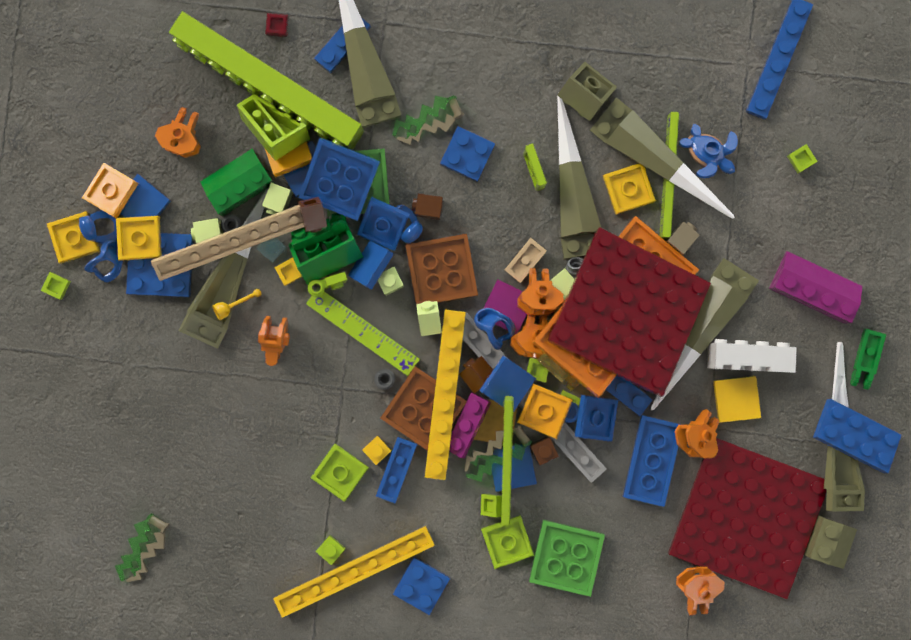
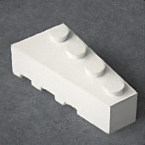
(751, 357)

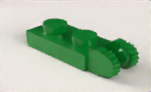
(335, 225)
(868, 357)

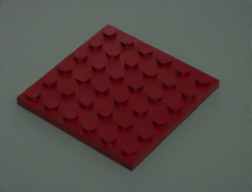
(629, 312)
(749, 518)

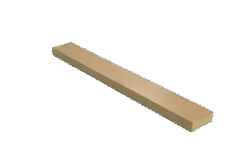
(228, 243)

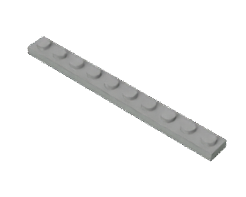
(566, 441)

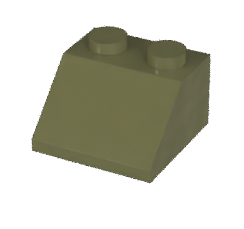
(586, 91)
(830, 542)

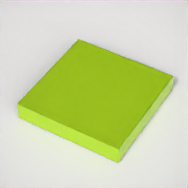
(534, 167)
(339, 472)
(507, 542)

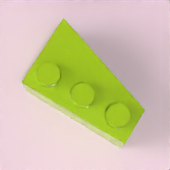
(271, 127)

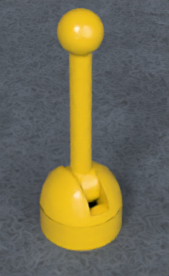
(223, 309)

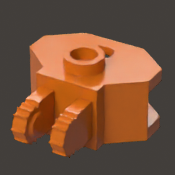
(180, 133)
(540, 296)
(273, 339)
(523, 340)
(699, 436)
(699, 588)

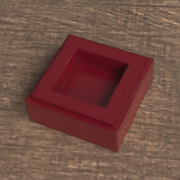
(276, 25)

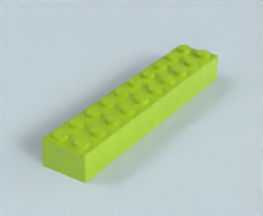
(264, 81)

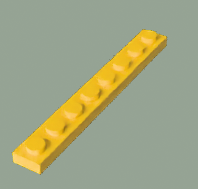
(445, 394)
(353, 571)

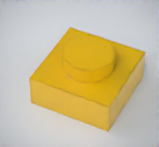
(288, 272)
(376, 450)

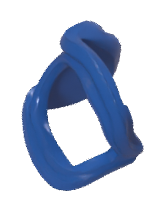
(413, 230)
(89, 231)
(109, 252)
(487, 318)

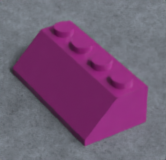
(817, 288)

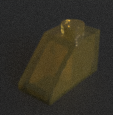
(558, 372)

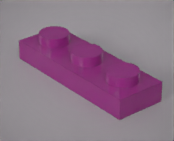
(468, 424)

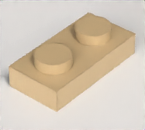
(524, 260)

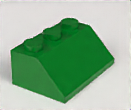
(236, 183)
(326, 256)

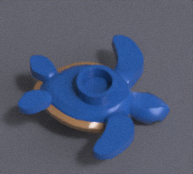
(710, 152)

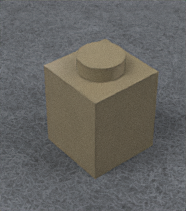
(683, 237)

